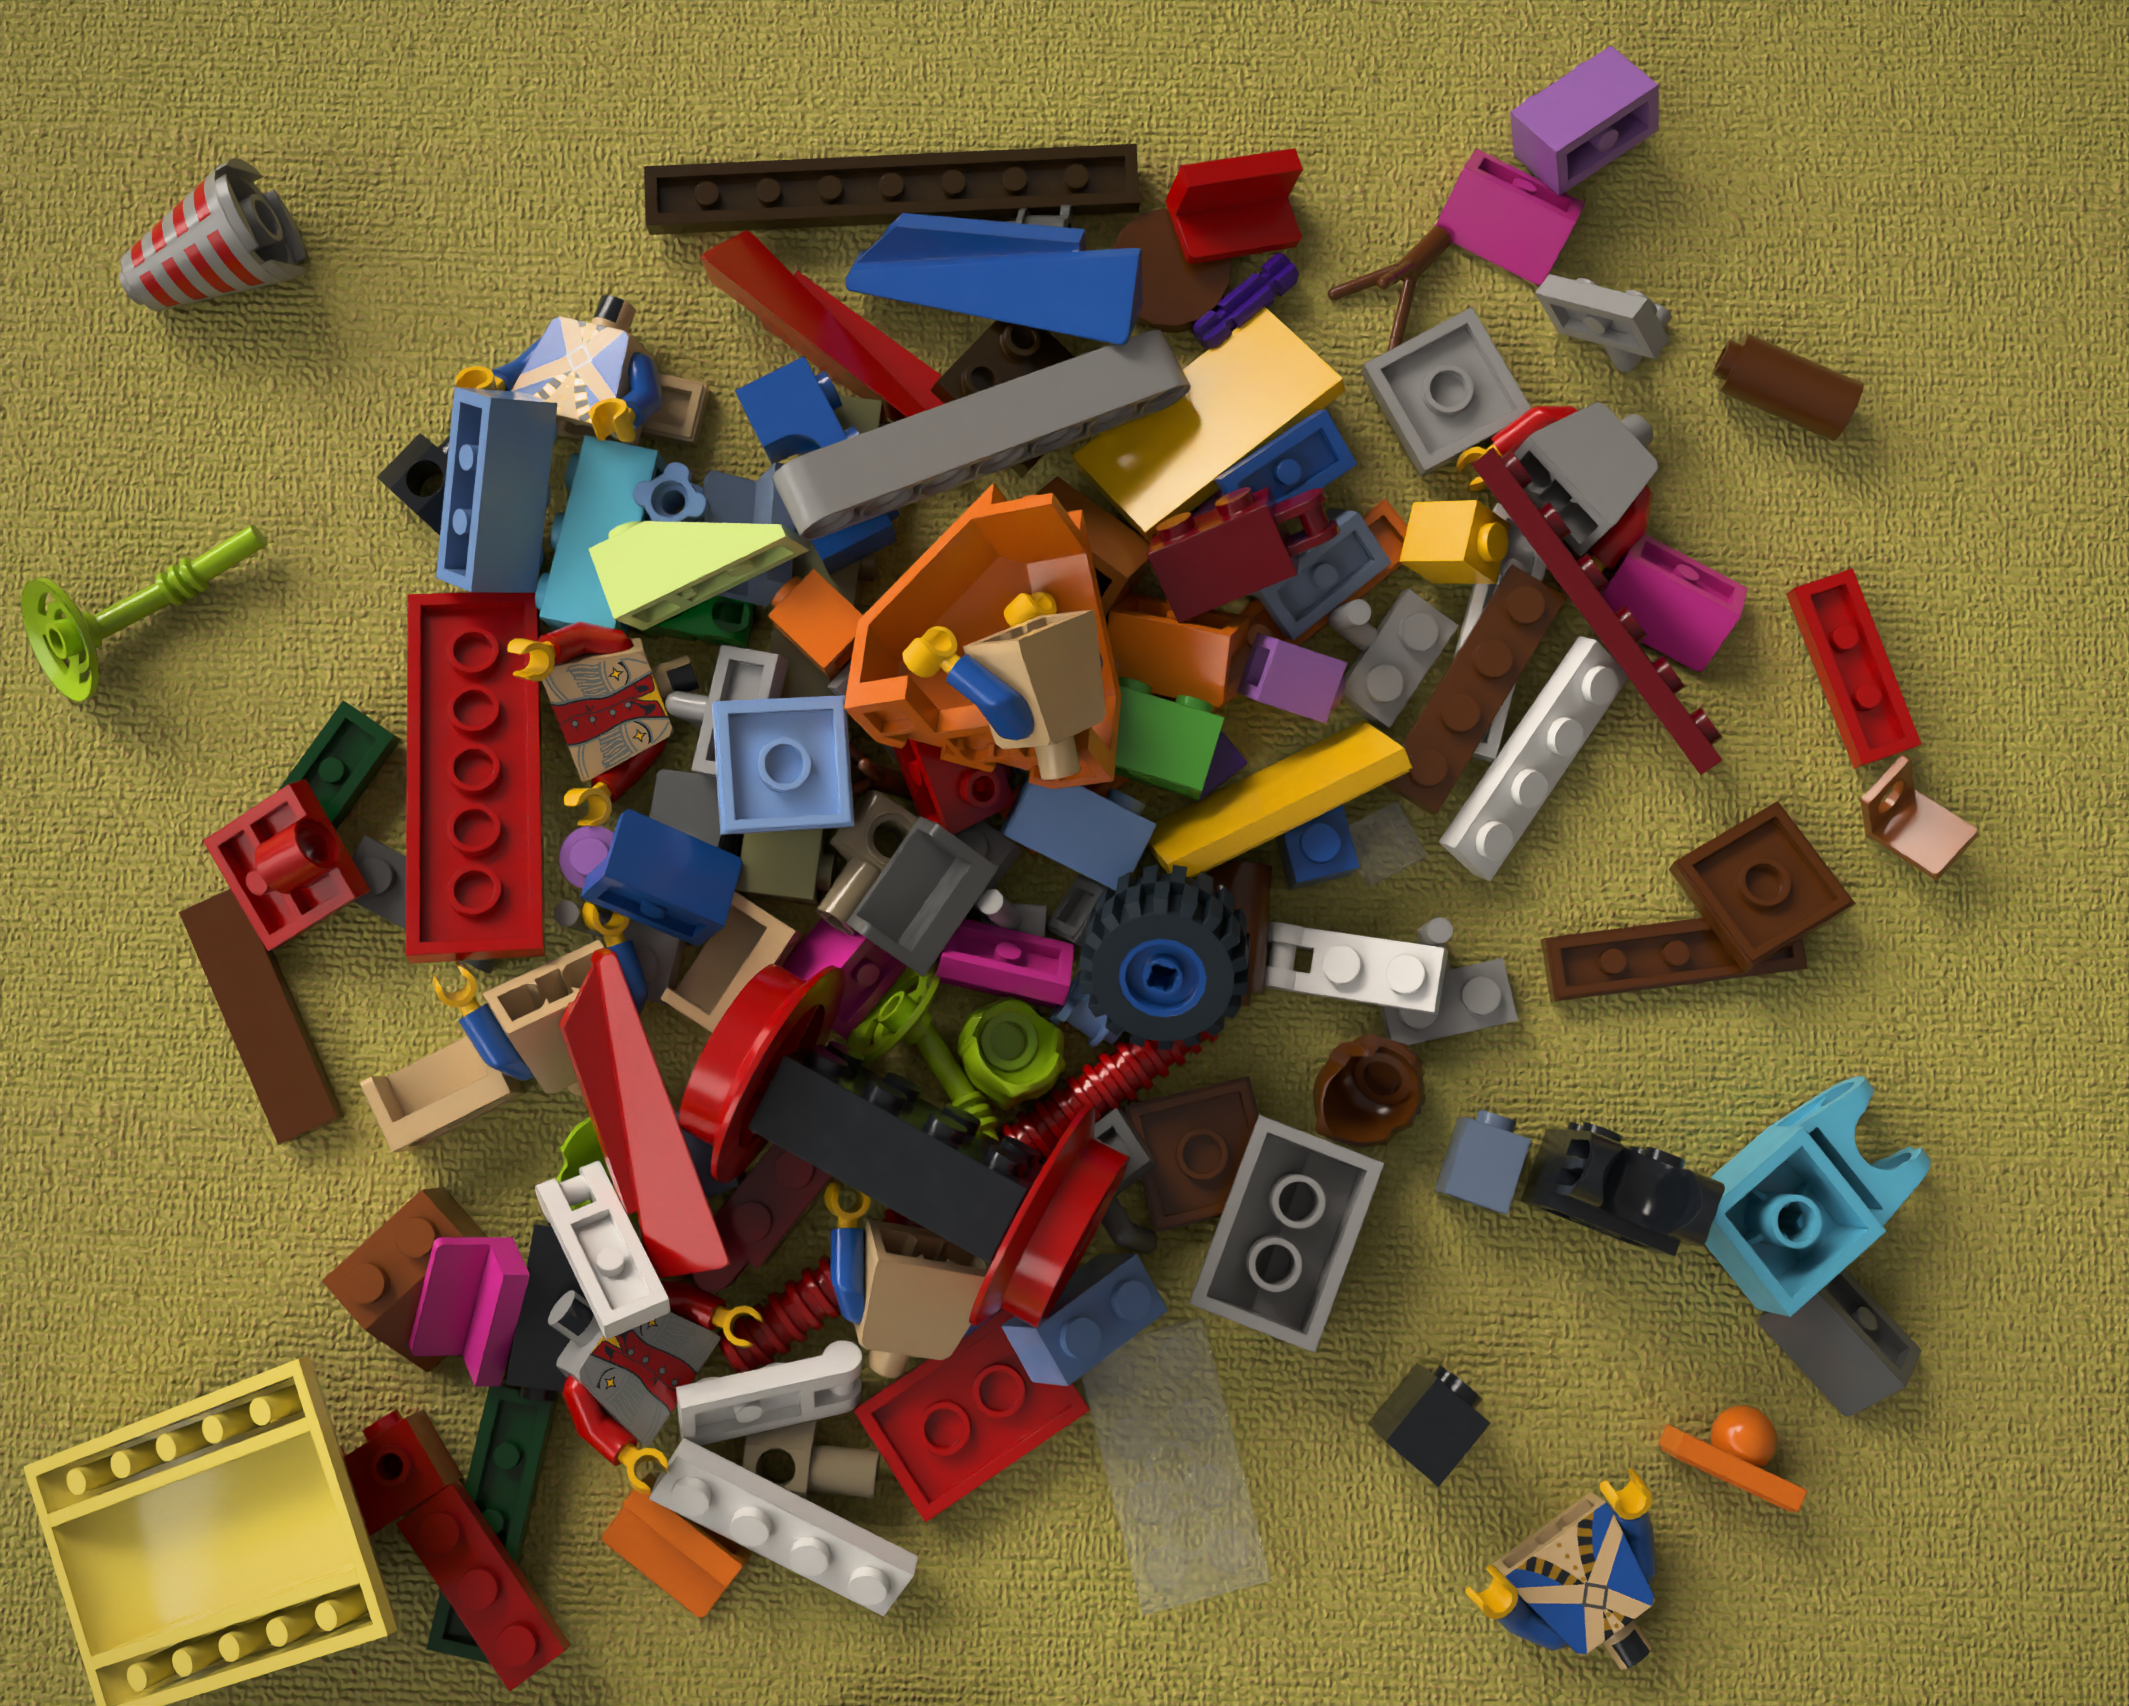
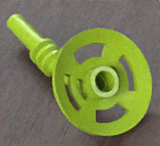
(81, 633)
(911, 1022)

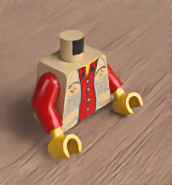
(606, 706)

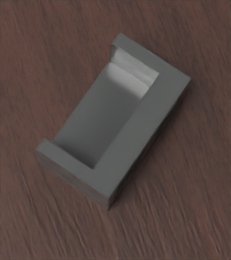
(922, 895)

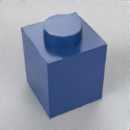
(1318, 850)

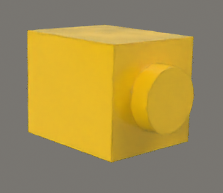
(1455, 542)

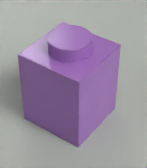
(1293, 678)

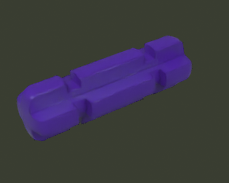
(1246, 300)

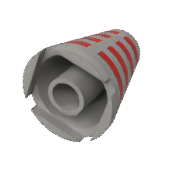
(215, 243)

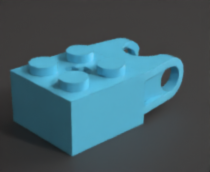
(1816, 1190)

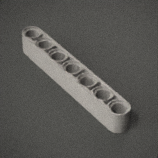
(978, 435)

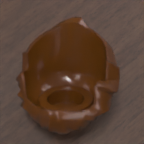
(1368, 1091)

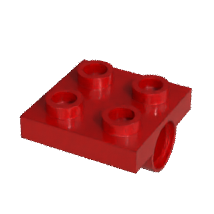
(286, 865)

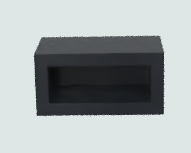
(1431, 1421)

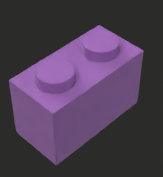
(1585, 120)

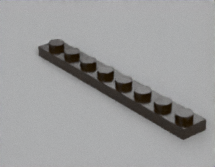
(885, 186)

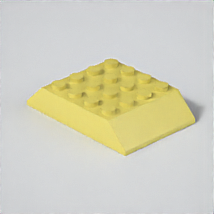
(211, 1542)

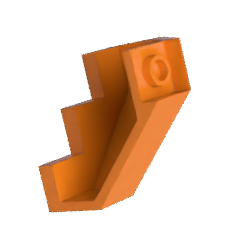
(965, 586)

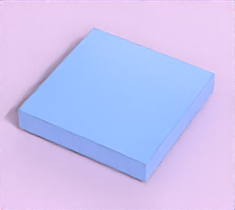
(782, 764)

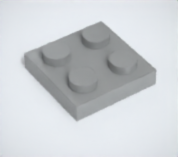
(1445, 391)

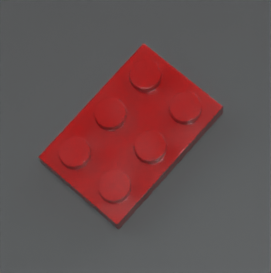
(964, 1418)

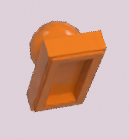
(1741, 1445)

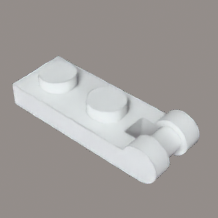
(1357, 968)
(603, 1250)
(771, 1396)

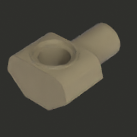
(864, 863)
(816, 1466)

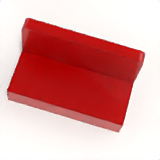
(1235, 206)

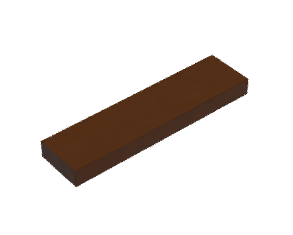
(1648, 959)
(262, 1019)

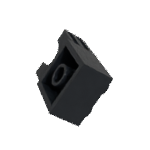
(1621, 1190)

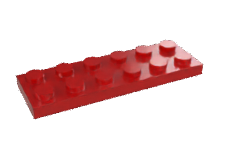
(473, 780)

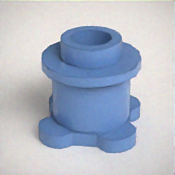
(668, 493)
(1080, 1016)

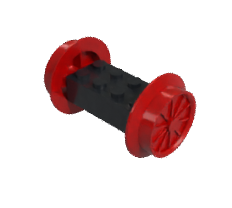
(779, 1083)

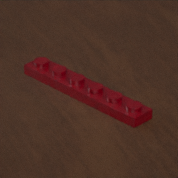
(1616, 629)

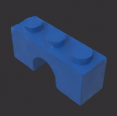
(796, 416)

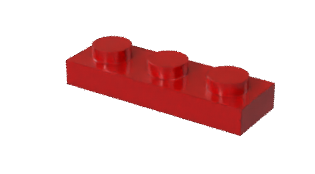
(1853, 668)
(483, 1585)

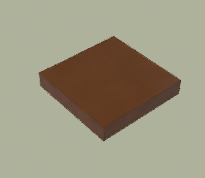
(1761, 886)
(1198, 1148)

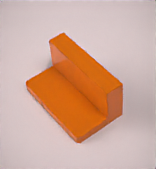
(1174, 656)
(675, 1551)

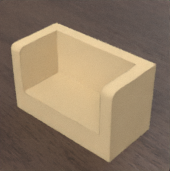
(730, 961)
(437, 1095)

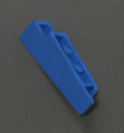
(1006, 274)

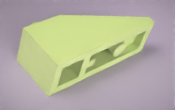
(670, 566)

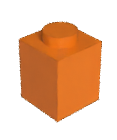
(816, 621)

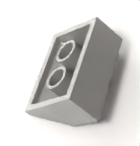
(1286, 1233)

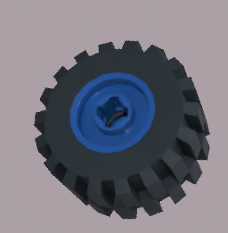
(1165, 957)

